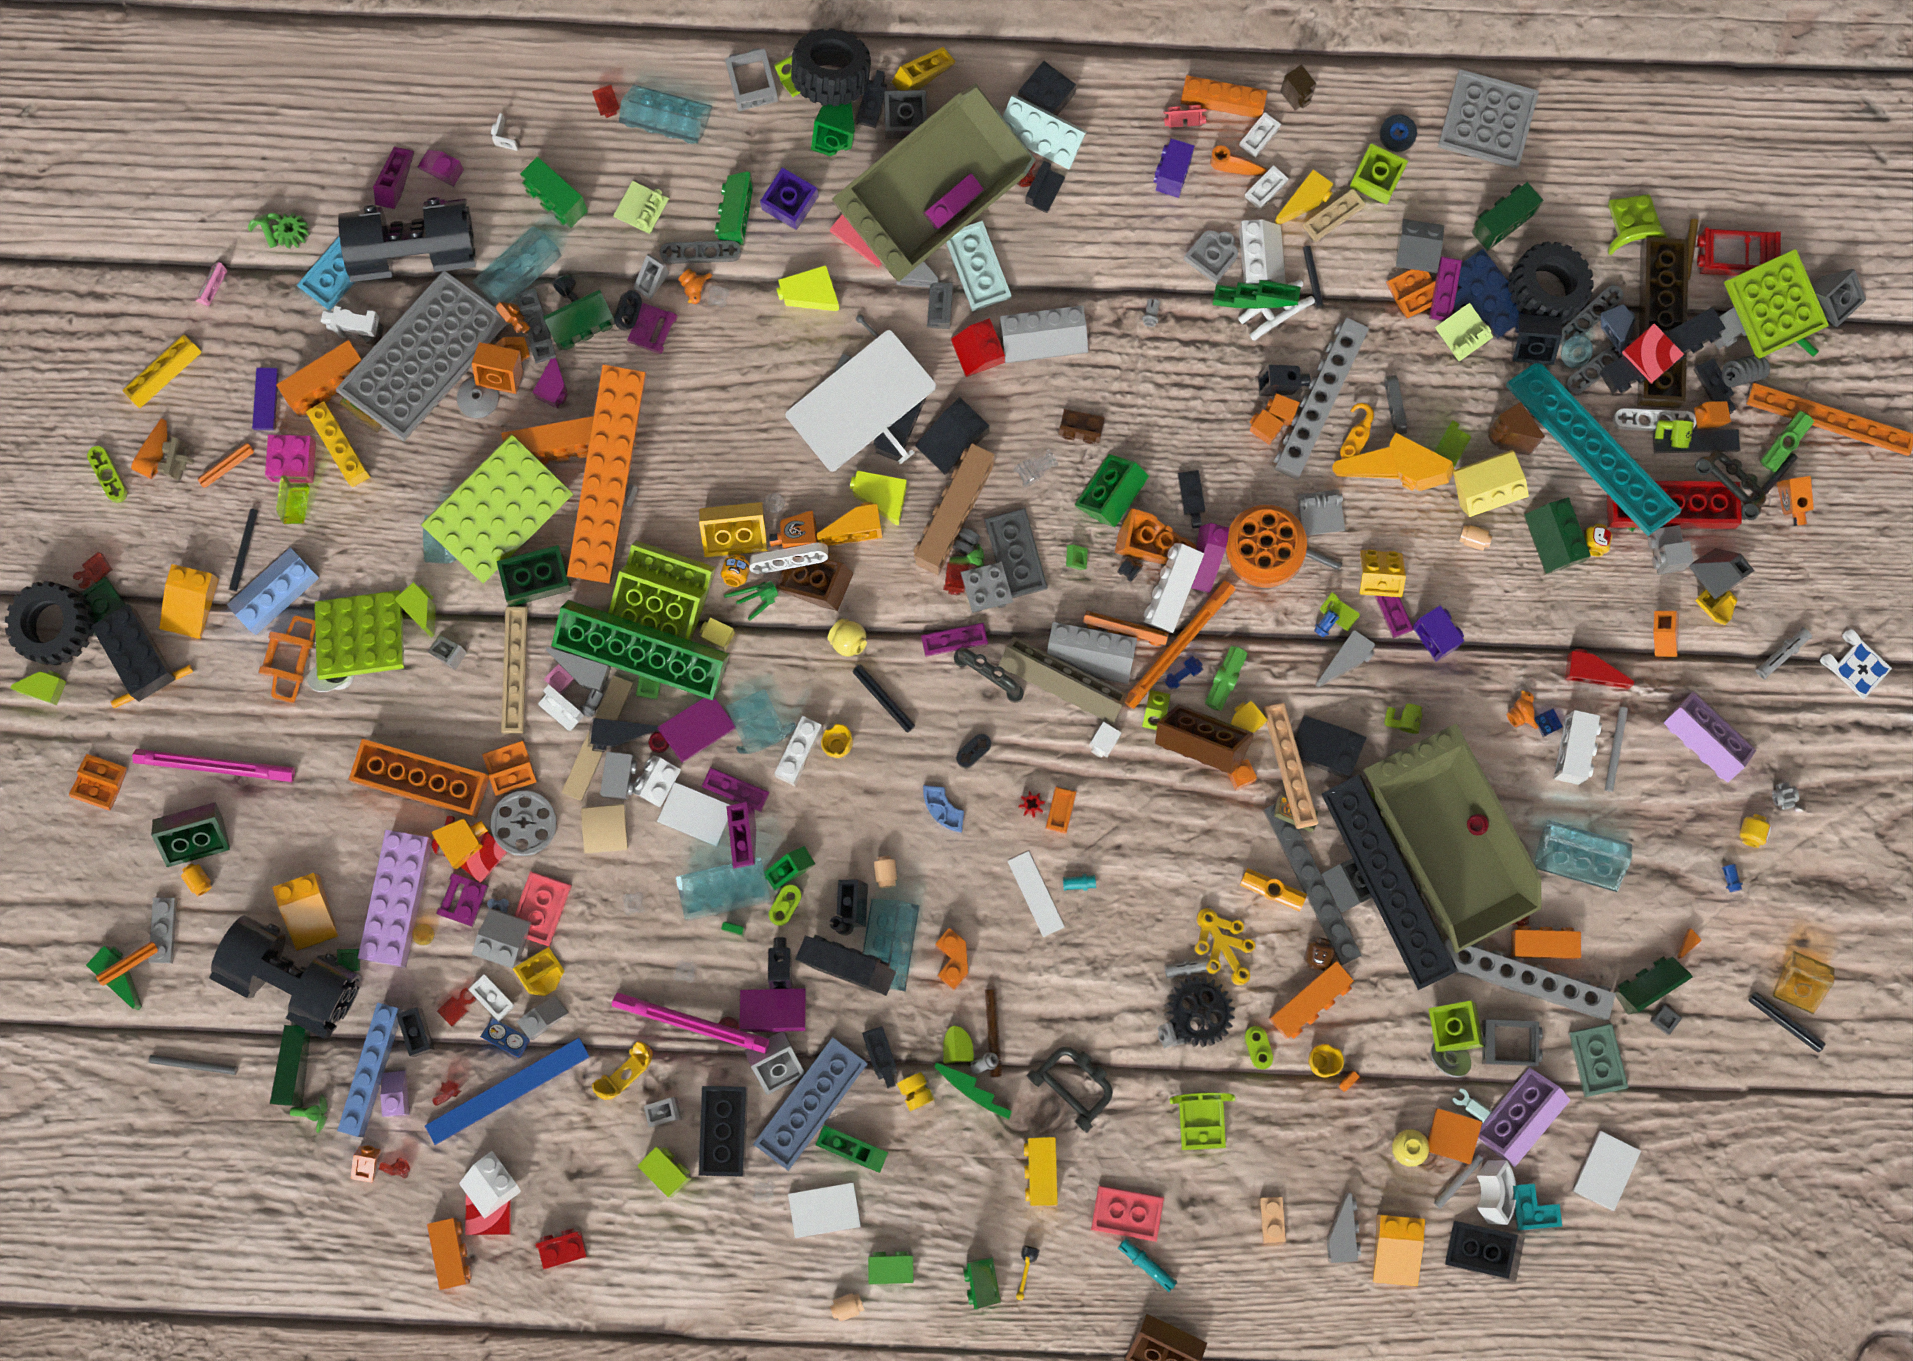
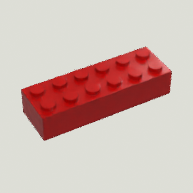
(1702, 505)

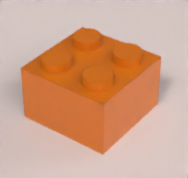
(497, 367)

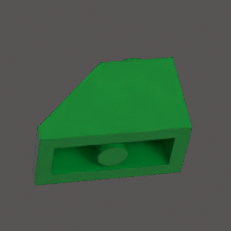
(789, 867)

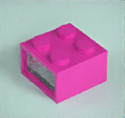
(290, 457)

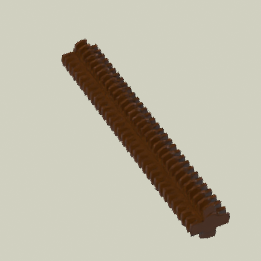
(992, 1029)

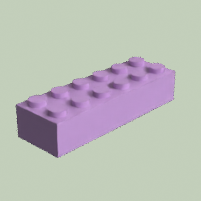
(395, 898)

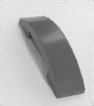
(538, 334)

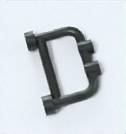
(1751, 508)
(966, 657)
(1096, 1074)

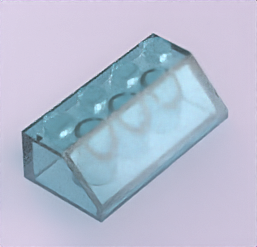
(664, 114)
(517, 267)
(1583, 856)
(722, 890)
(891, 936)

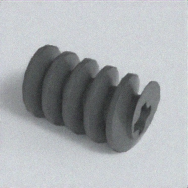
(1745, 370)

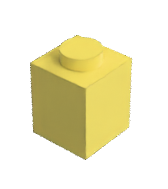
(717, 634)

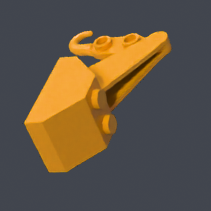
(1403, 460)

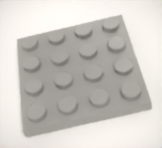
(1488, 119)

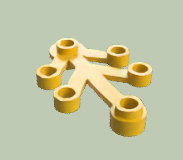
(1221, 943)

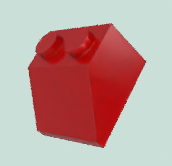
(978, 348)

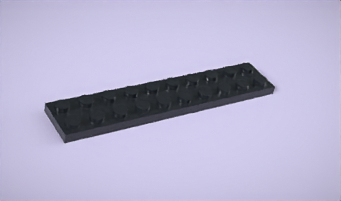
(1389, 882)

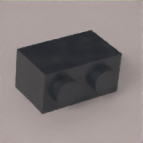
(415, 1032)

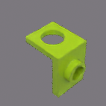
(785, 78)
(1347, 615)
(1156, 706)

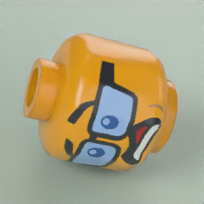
(735, 570)

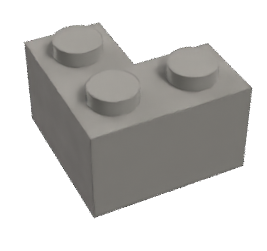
(1669, 550)

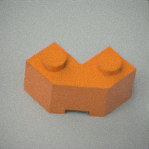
(955, 949)

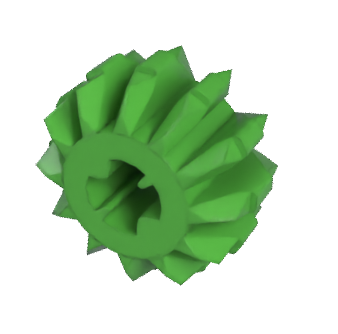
(296, 224)

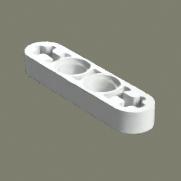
(1653, 415)
(767, 562)

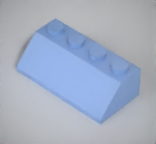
(272, 591)

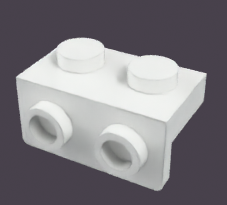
(656, 780)

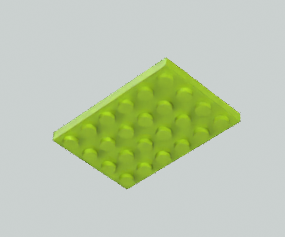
(497, 508)

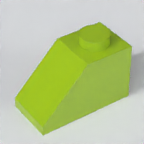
(41, 686)

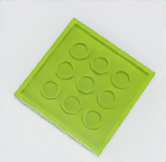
(1776, 303)
(358, 635)

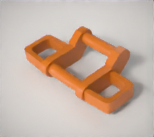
(305, 645)

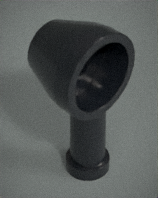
(564, 286)

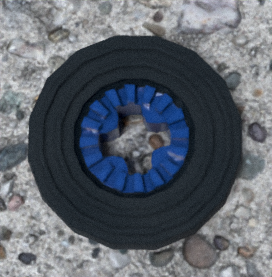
(1403, 124)

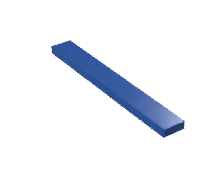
(507, 1091)

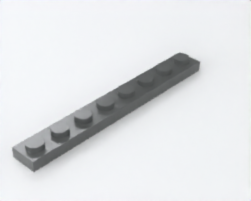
(1314, 887)

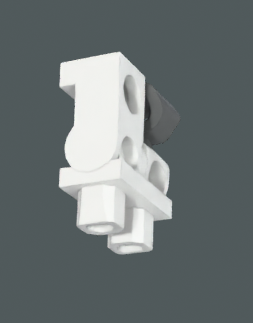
(354, 325)

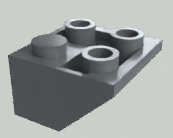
(1721, 570)

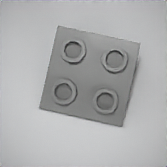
(1321, 512)
(987, 587)

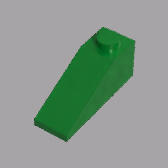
(123, 984)
(851, 1149)

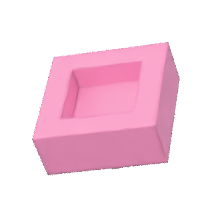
(559, 679)

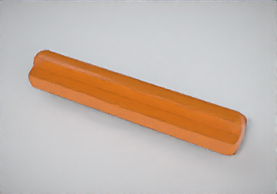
(225, 465)
(127, 963)

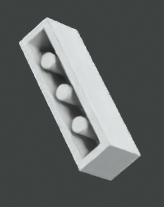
(1173, 587)

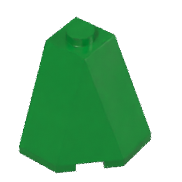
(833, 129)

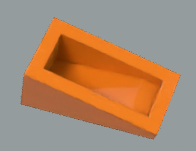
(1690, 941)

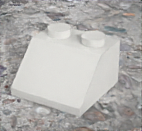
(489, 1185)

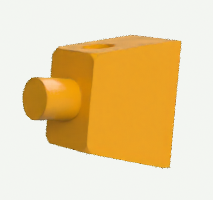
(459, 840)

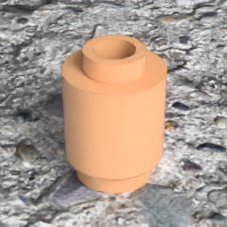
(1475, 537)
(885, 872)
(847, 1306)

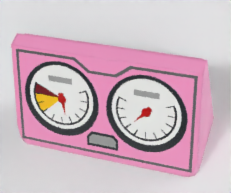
(211, 284)

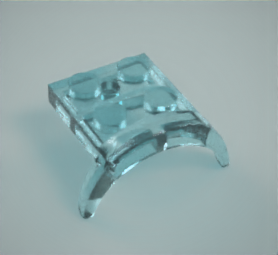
(757, 723)

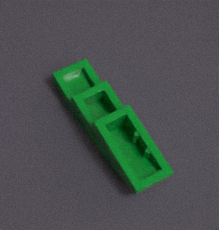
(1259, 296)
(965, 1084)

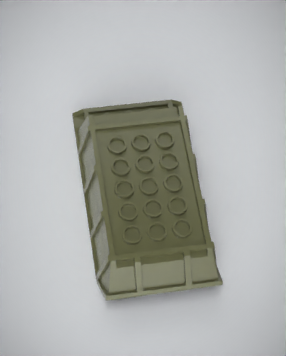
(952, 143)
(1467, 879)

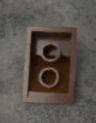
(817, 583)

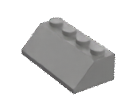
(1044, 334)
(1093, 651)

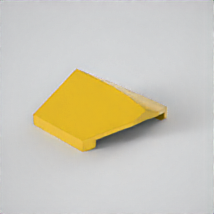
(1718, 609)
(540, 973)

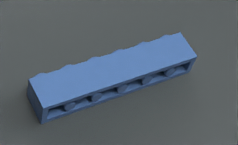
(369, 1070)

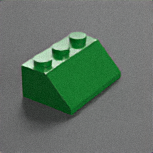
(735, 208)
(1112, 490)

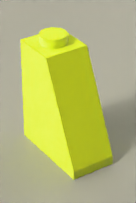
(809, 290)
(881, 490)

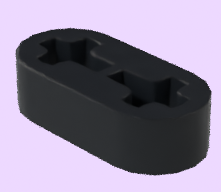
(970, 746)

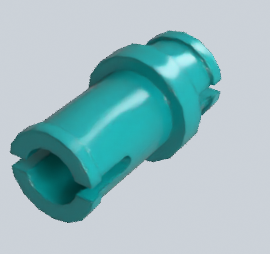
(1079, 882)

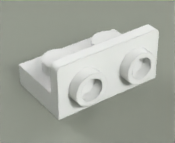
(560, 708)

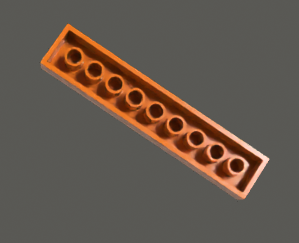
(606, 473)

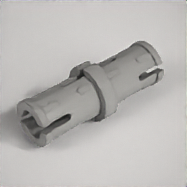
(1186, 967)

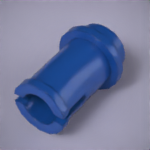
(1326, 623)
(1732, 878)

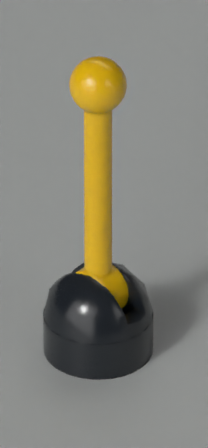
(1029, 1255)

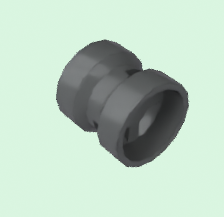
(966, 541)

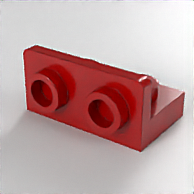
(561, 1249)

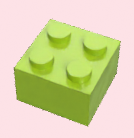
(1378, 174)
(665, 1171)

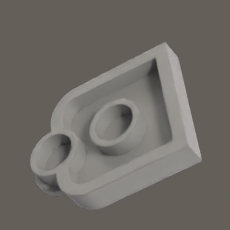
(1213, 254)

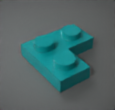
(1529, 1214)

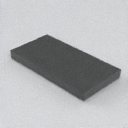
(1016, 549)

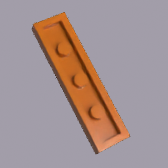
(1117, 626)

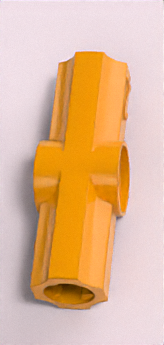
(1287, 895)

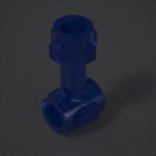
(1193, 667)

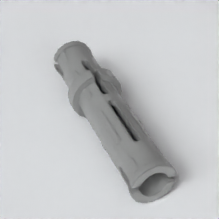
(1802, 637)

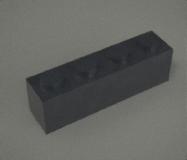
(901, 431)

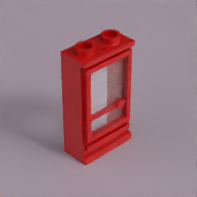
(1735, 250)

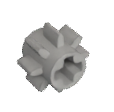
(1785, 795)

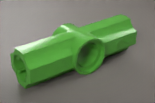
(1795, 431)
(1226, 678)

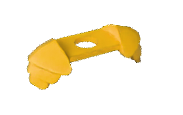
(612, 1086)

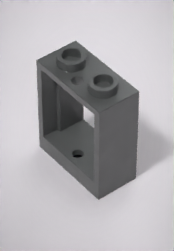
(1488, 1036)

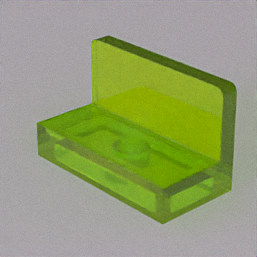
(1453, 443)
(292, 501)

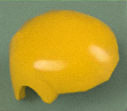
(837, 741)
(1325, 1060)

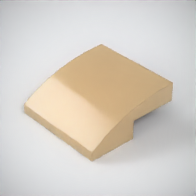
(604, 828)

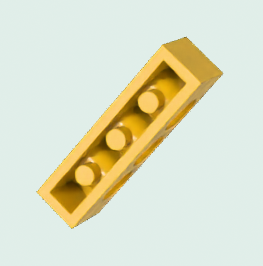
(338, 444)

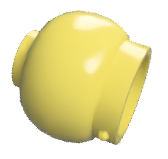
(847, 637)
(1410, 1147)

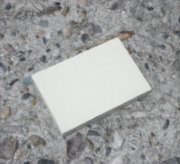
(694, 814)
(1606, 1171)
(824, 1210)

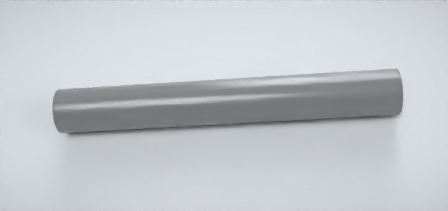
(1458, 1181)

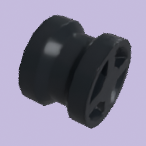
(1130, 568)

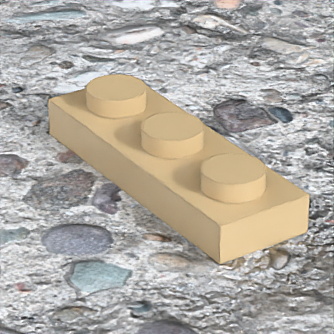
(1334, 215)

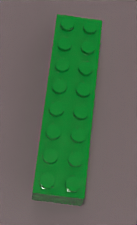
(640, 649)

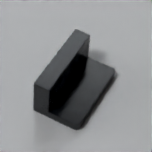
(1044, 188)

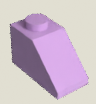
(394, 1094)

